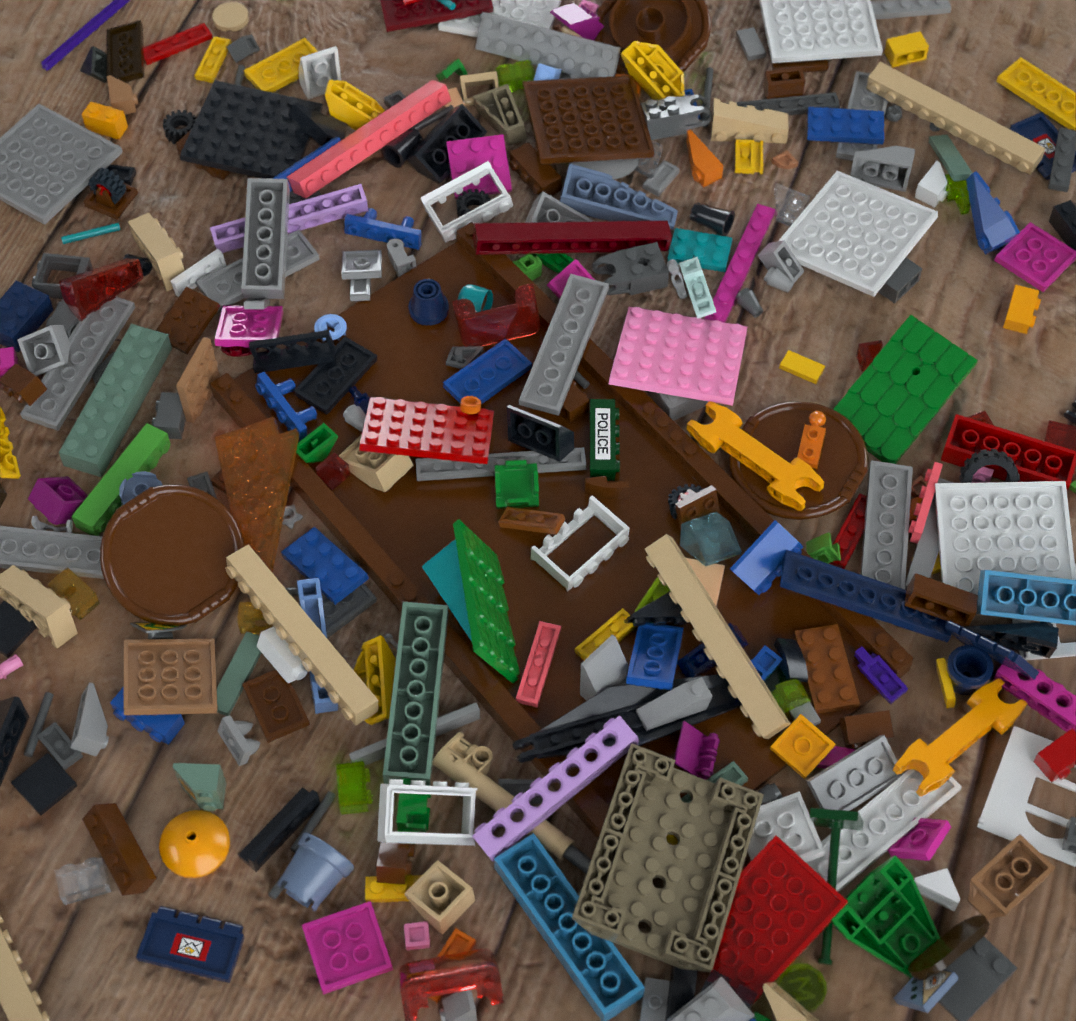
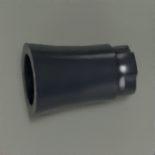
(401, 147)
(713, 218)

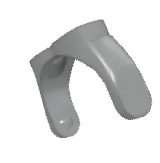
(673, 268)
(43, 526)

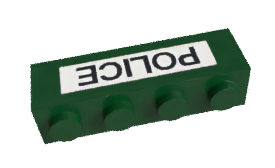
(603, 439)

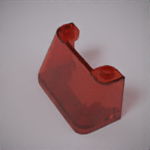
(498, 323)
(449, 975)

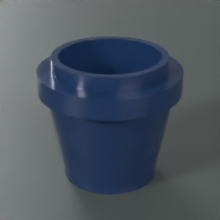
(428, 303)
(969, 669)

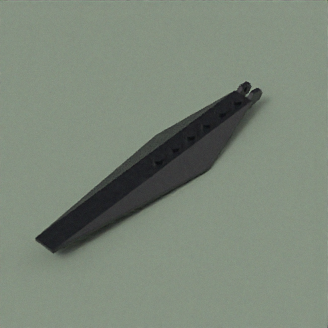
(623, 701)

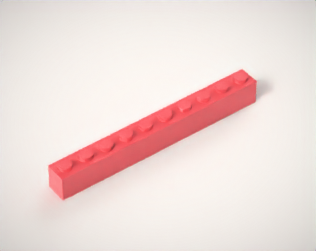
(369, 139)

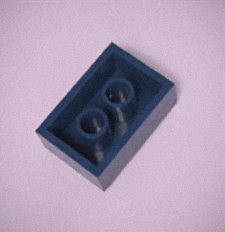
(22, 313)

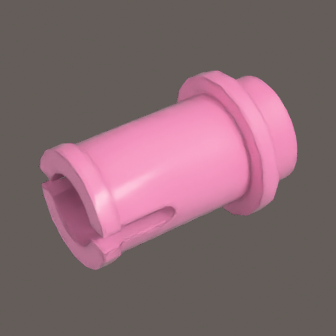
(9, 666)

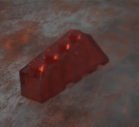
(95, 287)

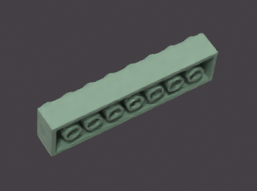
(115, 400)
(416, 692)

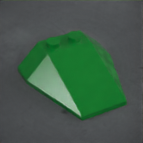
(888, 916)

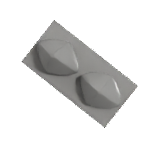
(233, 736)

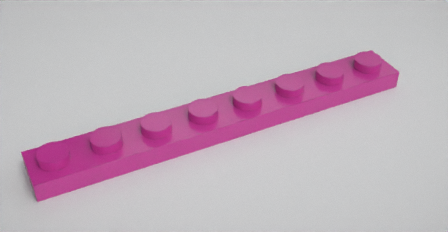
(741, 262)

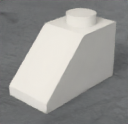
(932, 186)

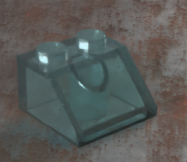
(709, 539)

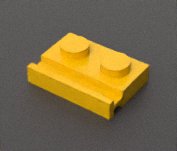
(748, 156)

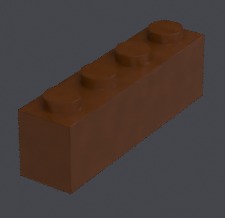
(119, 849)

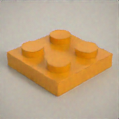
(802, 746)

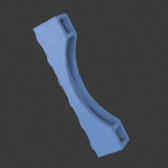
(311, 602)

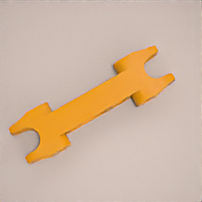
(782, 475)
(935, 758)

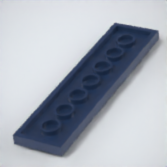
(857, 594)

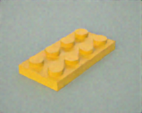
(280, 67)

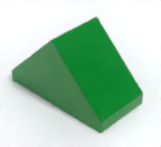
(317, 444)

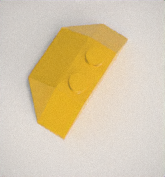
(653, 70)
(351, 104)
(377, 670)

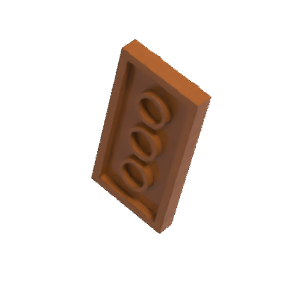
(828, 669)

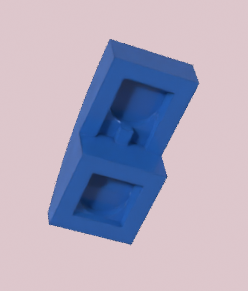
(766, 662)

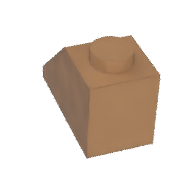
(122, 95)

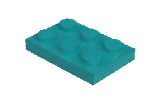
(709, 248)

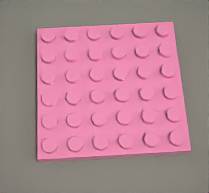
(679, 355)

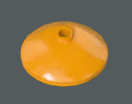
(196, 856)

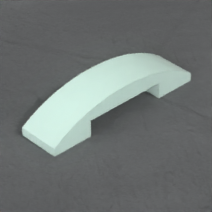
(697, 287)

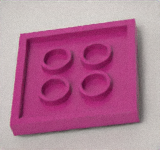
(470, 153)
(1036, 257)
(241, 325)
(347, 947)

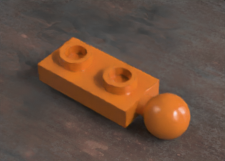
(813, 439)

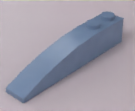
(607, 199)

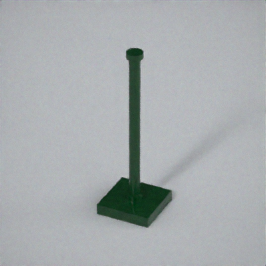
(836, 821)

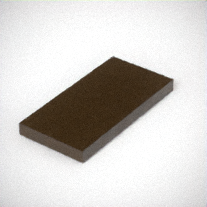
(125, 51)

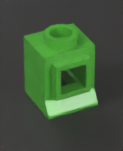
(530, 266)
(822, 549)

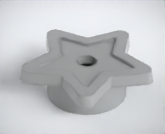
(290, 511)

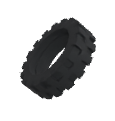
(988, 458)

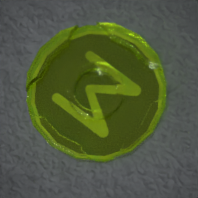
(804, 985)

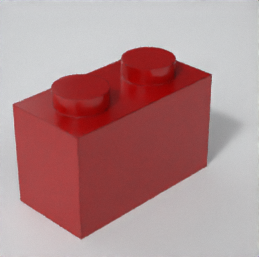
(1058, 757)

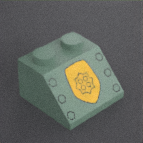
(202, 783)

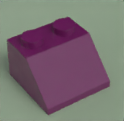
(579, 20)
(57, 498)

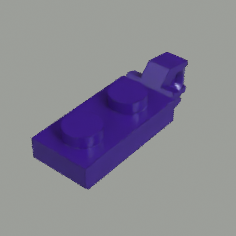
(880, 675)

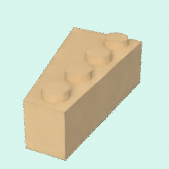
(157, 248)
(40, 604)

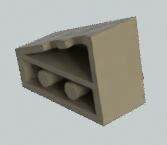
(501, 112)

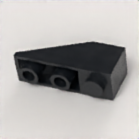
(317, 125)
(658, 612)

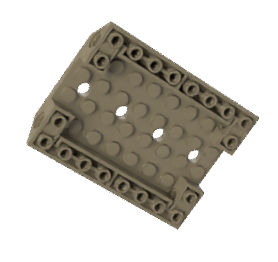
(696, 873)

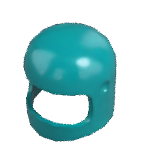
(476, 296)

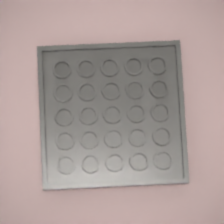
(49, 162)

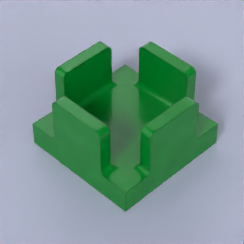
(516, 484)
(413, 811)

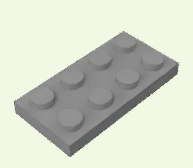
(855, 776)

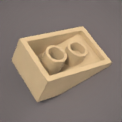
(375, 468)
(784, 1006)

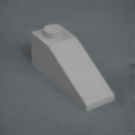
(676, 704)
(90, 724)

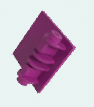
(696, 751)

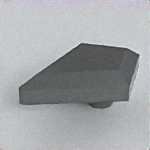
(463, 355)

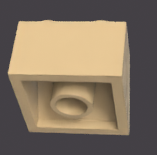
(440, 896)

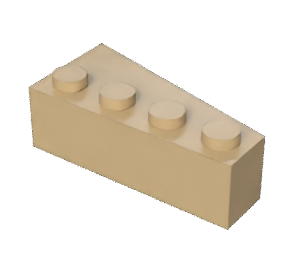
(743, 123)

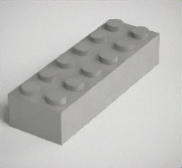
(265, 238)

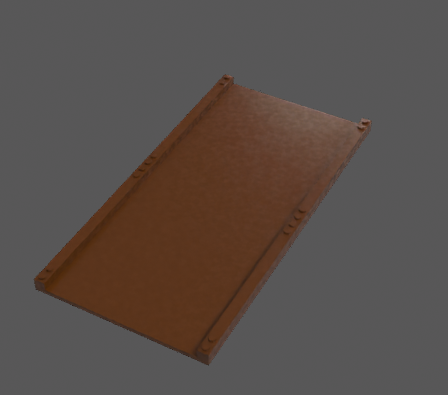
(414, 521)

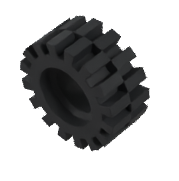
(175, 120)
(470, 198)

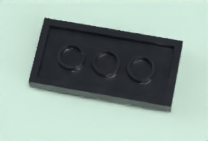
(332, 380)

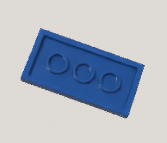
(845, 125)
(488, 373)
(320, 558)
(655, 656)

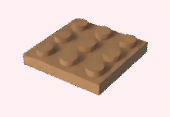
(195, 381)

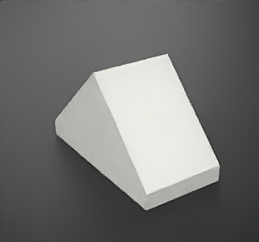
(939, 888)

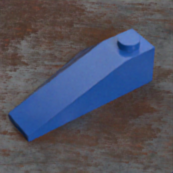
(992, 225)

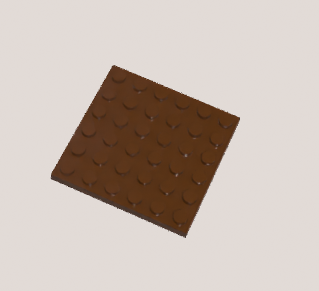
(587, 119)

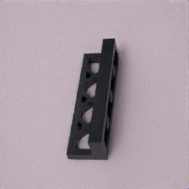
(294, 354)
(279, 829)

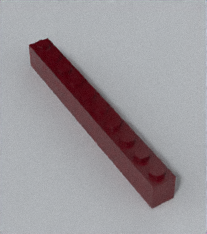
(568, 236)

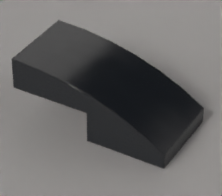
(793, 661)

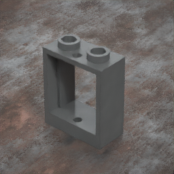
(61, 263)

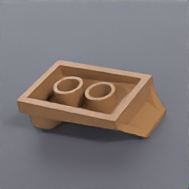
(1008, 878)

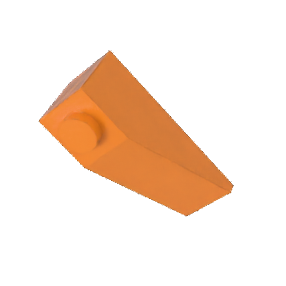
(703, 163)

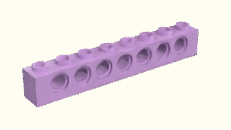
(301, 216)
(552, 801)

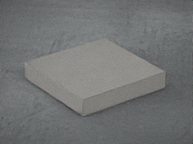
(361, 264)

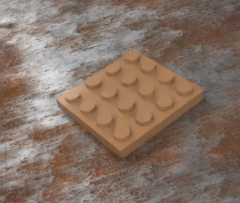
(169, 676)

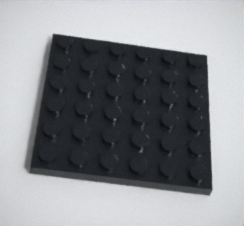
(247, 132)

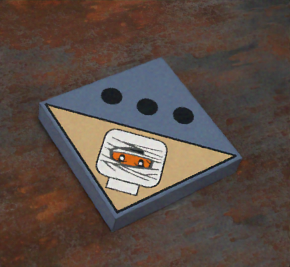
(925, 993)

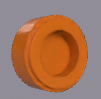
(470, 405)

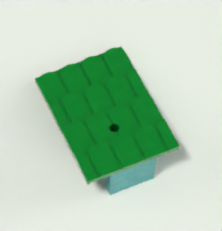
(904, 389)
(472, 587)

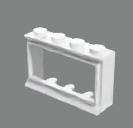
(478, 215)
(581, 517)
(418, 787)

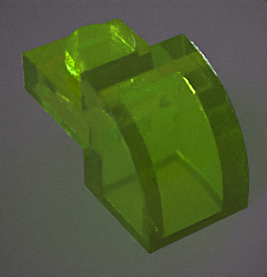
(958, 192)
(790, 695)

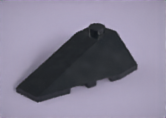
(1033, 637)

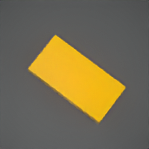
(802, 367)
(946, 683)

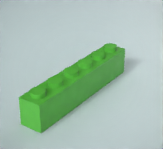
(104, 499)

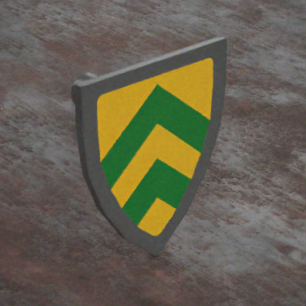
(157, 631)

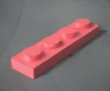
(922, 510)
(538, 664)

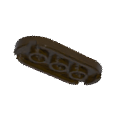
(949, 947)

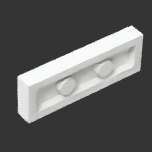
(204, 267)

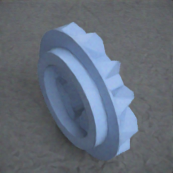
(333, 321)

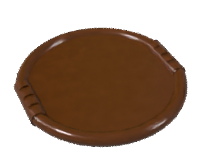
(675, 25)
(840, 465)
(169, 554)

